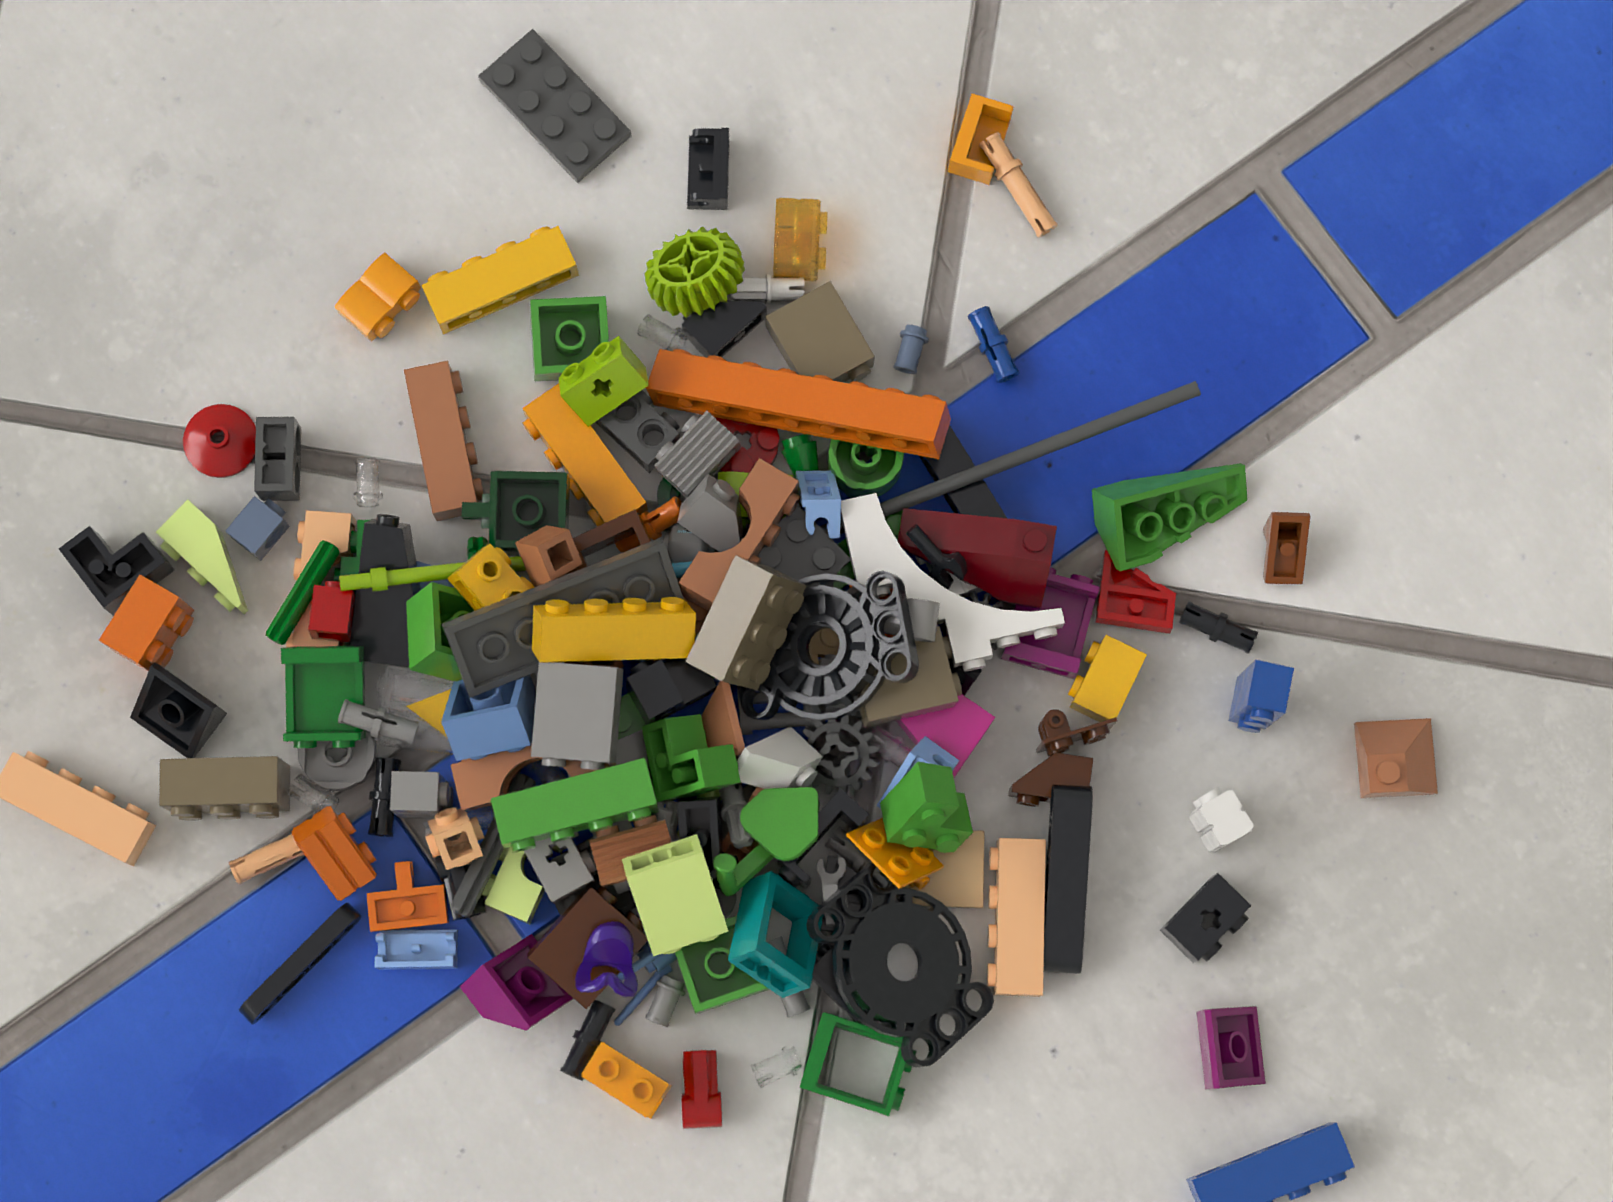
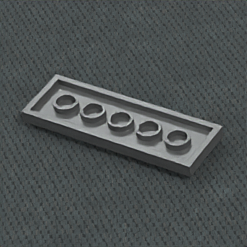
(496, 641)

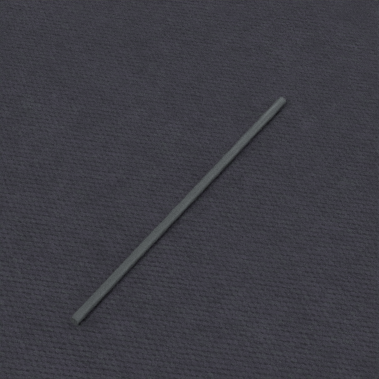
(1036, 450)

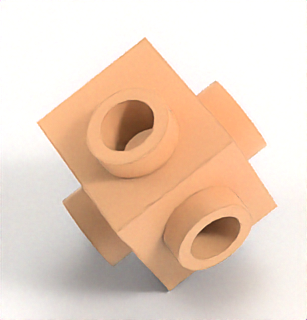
(454, 837)

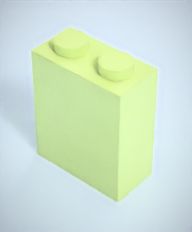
(675, 895)

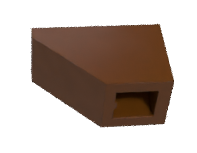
(1057, 769)

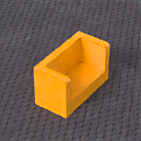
(980, 121)

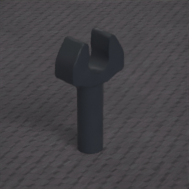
(938, 560)

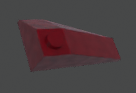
(1000, 554)

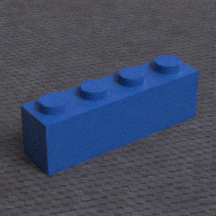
(1278, 1169)

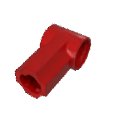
(701, 1097)

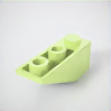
(202, 545)

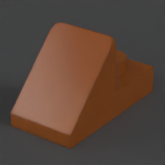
(1285, 547)

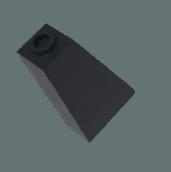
(382, 615)

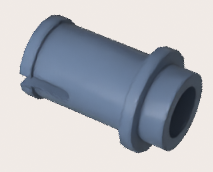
(910, 349)

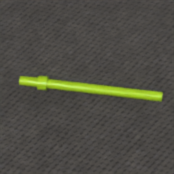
(380, 579)

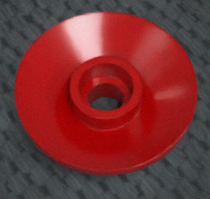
(232, 453)

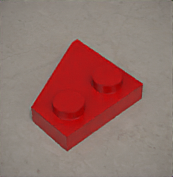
(1133, 600)

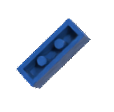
(1260, 695)

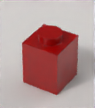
(331, 612)

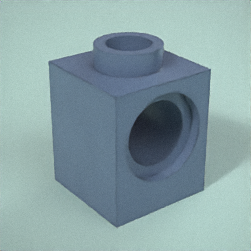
(258, 527)

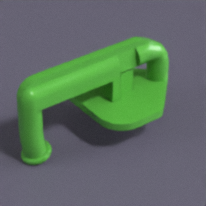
(783, 825)

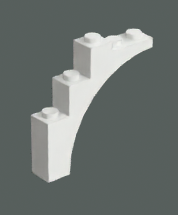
(967, 624)

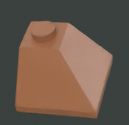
(721, 720)
(1395, 758)

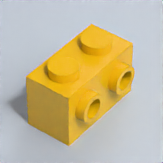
(488, 578)

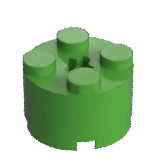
(861, 478)

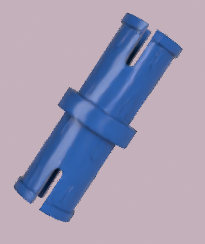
(993, 344)

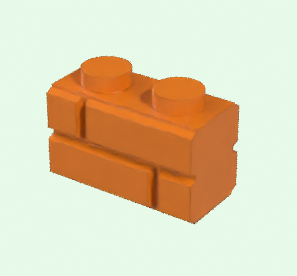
(335, 853)

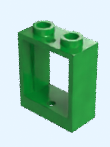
(893, 1093)

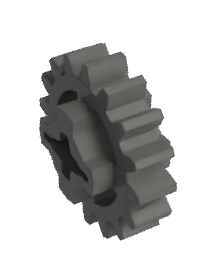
(841, 770)

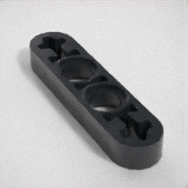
(299, 963)

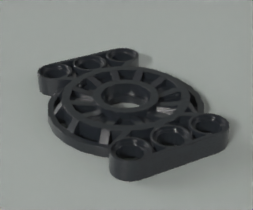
(860, 652)
(863, 974)

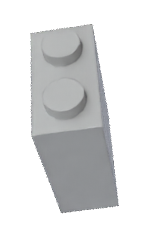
(577, 714)

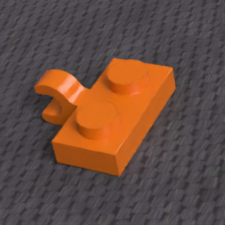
(407, 905)

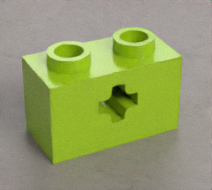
(603, 380)

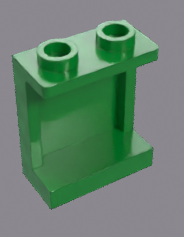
(315, 689)

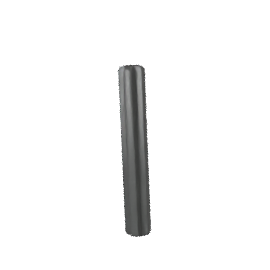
(482, 867)

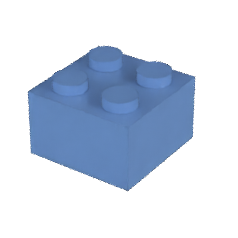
(490, 721)

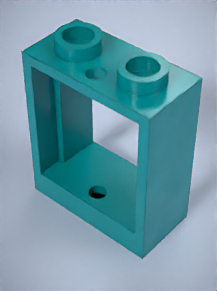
(759, 959)

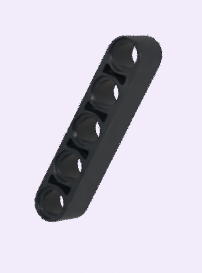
(970, 499)
(1067, 877)

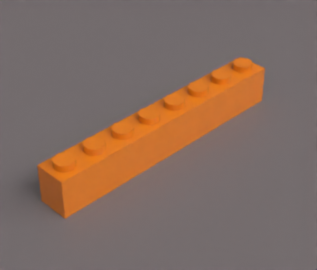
(799, 403)

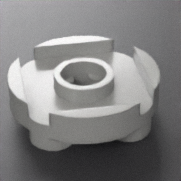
(341, 775)

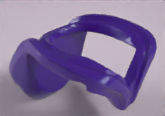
(608, 946)

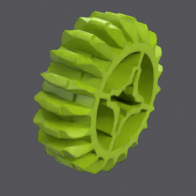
(694, 272)

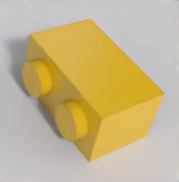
(1107, 680)

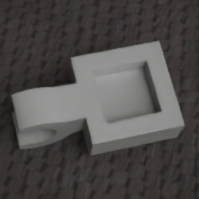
(830, 883)

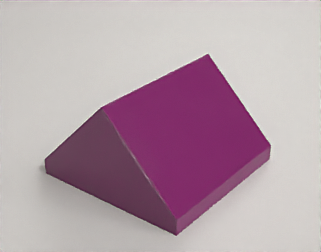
(1230, 1047)

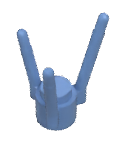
(659, 963)

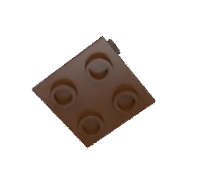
(1058, 737)

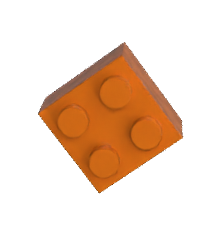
(147, 624)

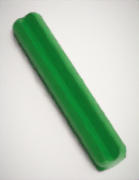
(302, 592)

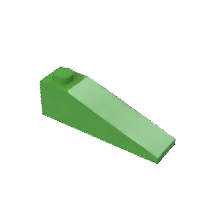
(1154, 512)

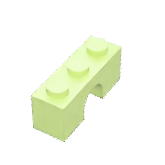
(511, 890)

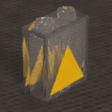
(417, 699)

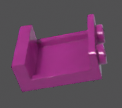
(1061, 652)

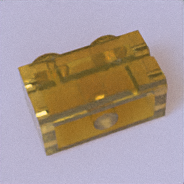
(797, 239)

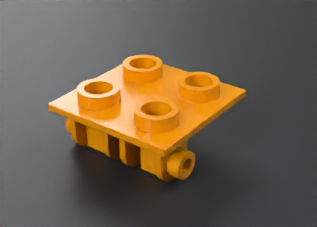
(896, 861)

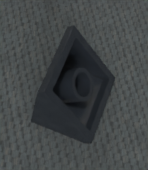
(176, 712)

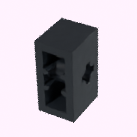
(1185, 926)

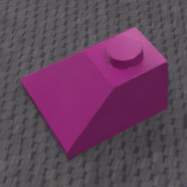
(514, 989)

